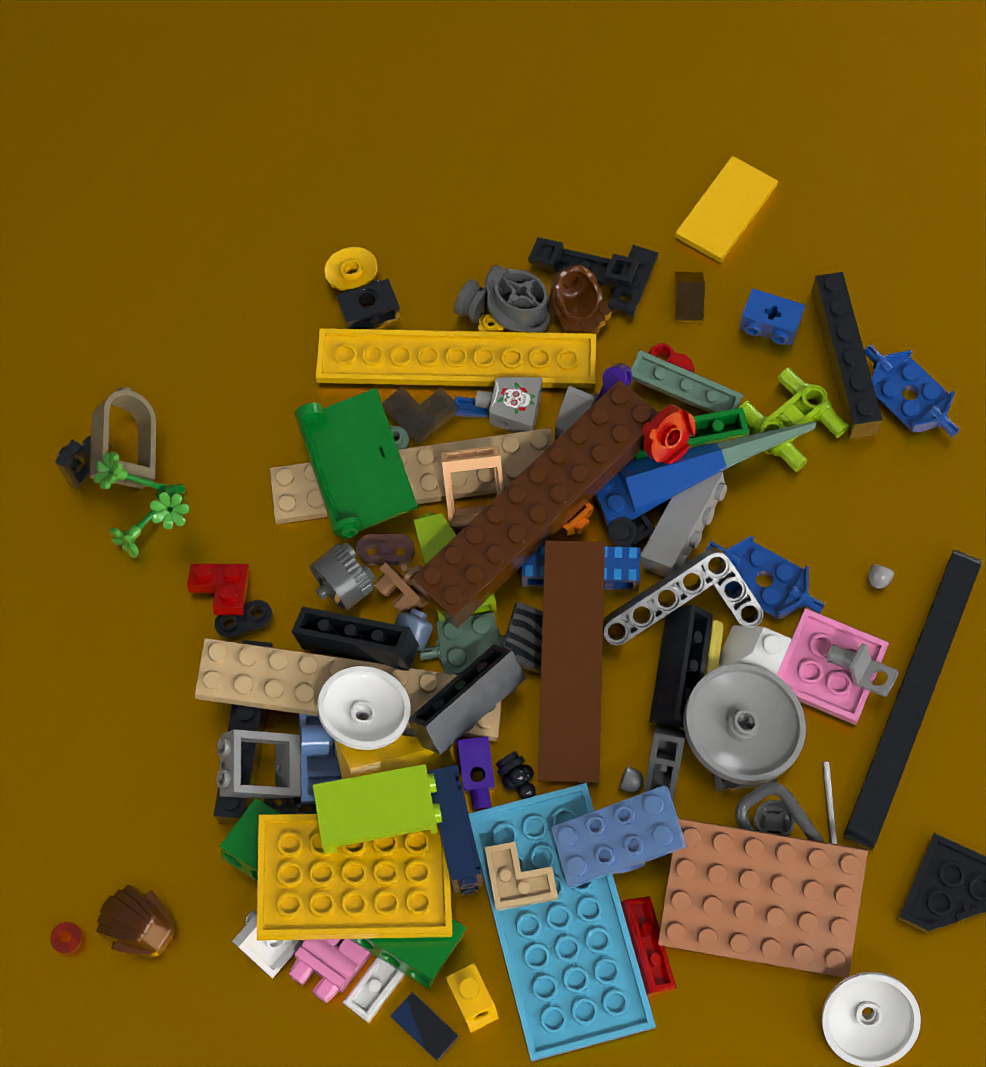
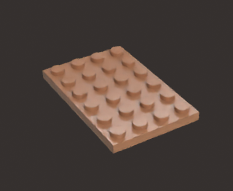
(763, 898)

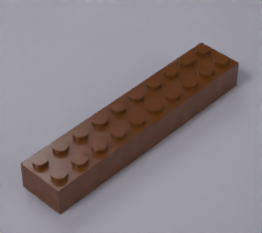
(535, 505)

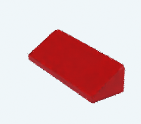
(644, 936)

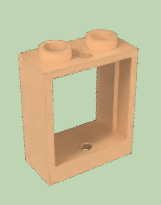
(469, 460)

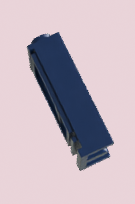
(457, 831)

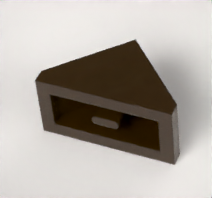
(689, 297)

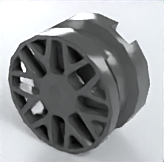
(471, 301)

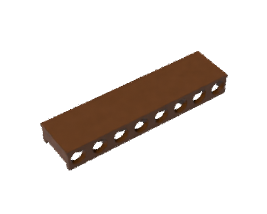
(571, 662)

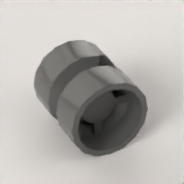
(773, 818)

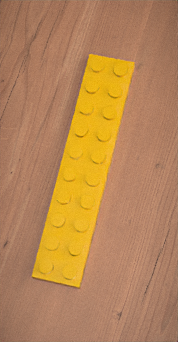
(454, 357)

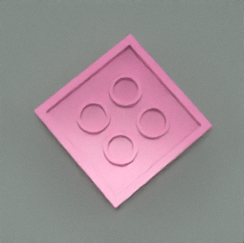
(824, 683)

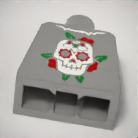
(512, 403)

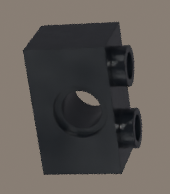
(383, 311)

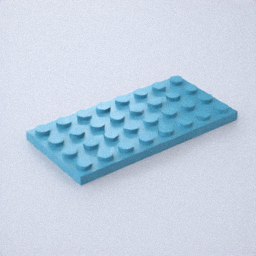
(569, 955)

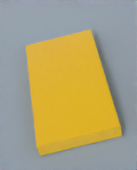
(726, 209)

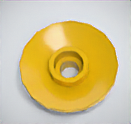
(350, 268)

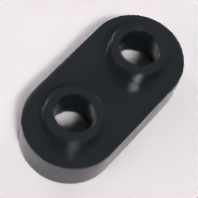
(245, 624)

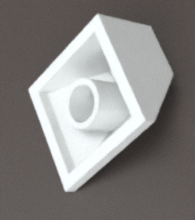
(755, 647)

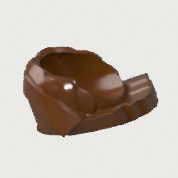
(578, 300)
(136, 923)

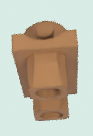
(392, 579)

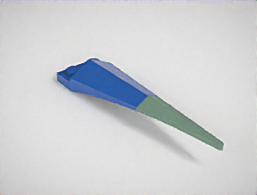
(649, 483)

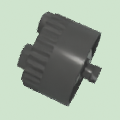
(342, 576)

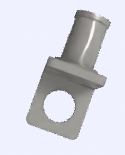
(862, 668)

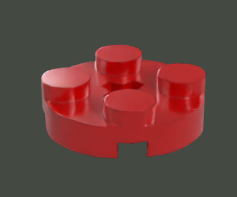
(672, 423)

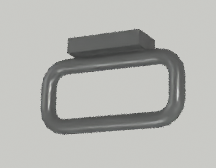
(788, 800)

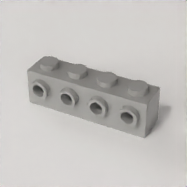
(682, 526)

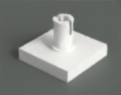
(267, 954)

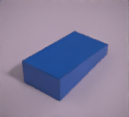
(468, 408)

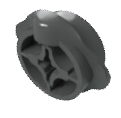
(517, 300)

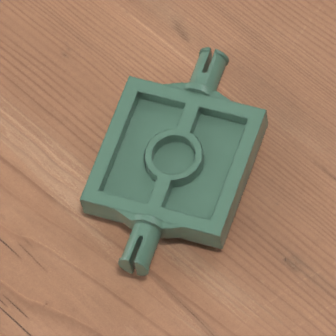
(464, 644)

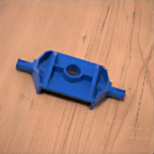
(900, 373)
(789, 581)

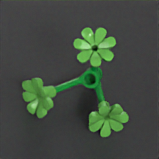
(165, 508)

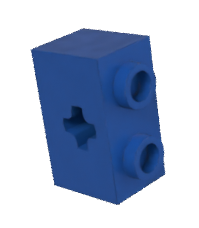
(765, 306)

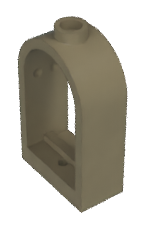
(146, 422)

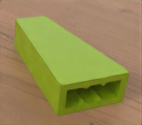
(434, 534)

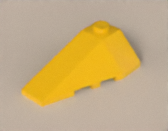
(399, 754)

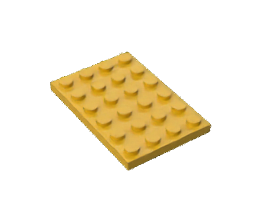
(359, 892)

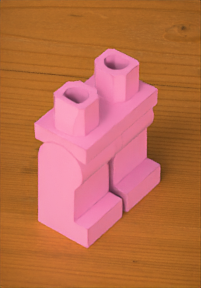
(330, 959)

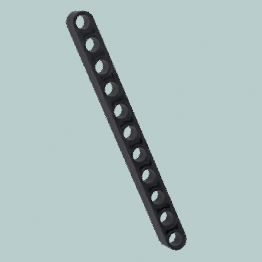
(912, 700)

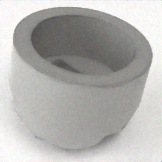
(880, 576)
(631, 780)

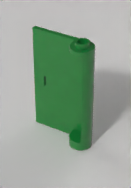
(347, 461)

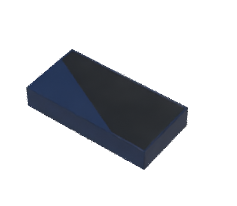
(424, 1026)

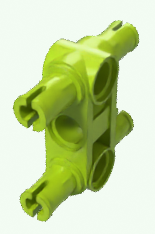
(793, 413)

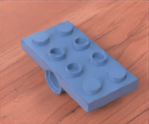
(318, 756)
(618, 837)

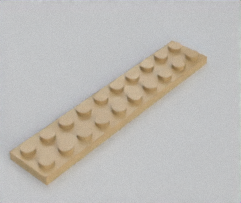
(299, 498)
(294, 680)

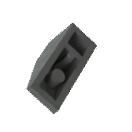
(665, 759)

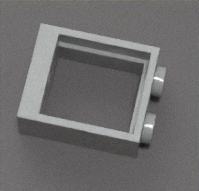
(286, 765)

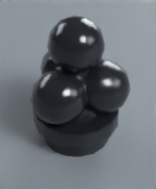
(516, 775)

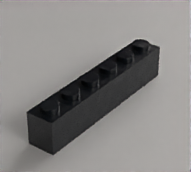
(846, 355)
(230, 809)

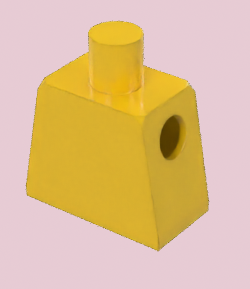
(472, 997)

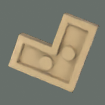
(517, 888)

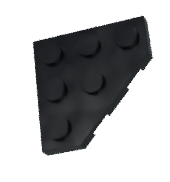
(946, 886)

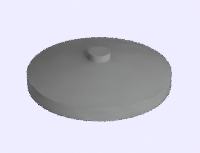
(744, 724)

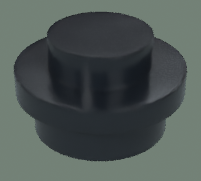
(623, 532)

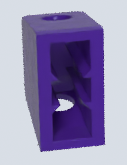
(475, 757)

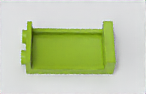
(376, 806)

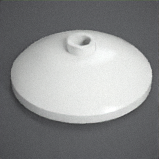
(367, 694)
(874, 1037)

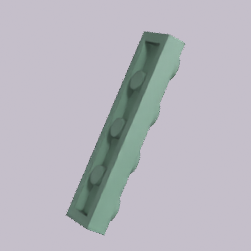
(683, 384)

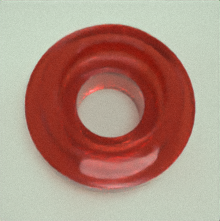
(74, 941)

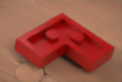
(226, 581)

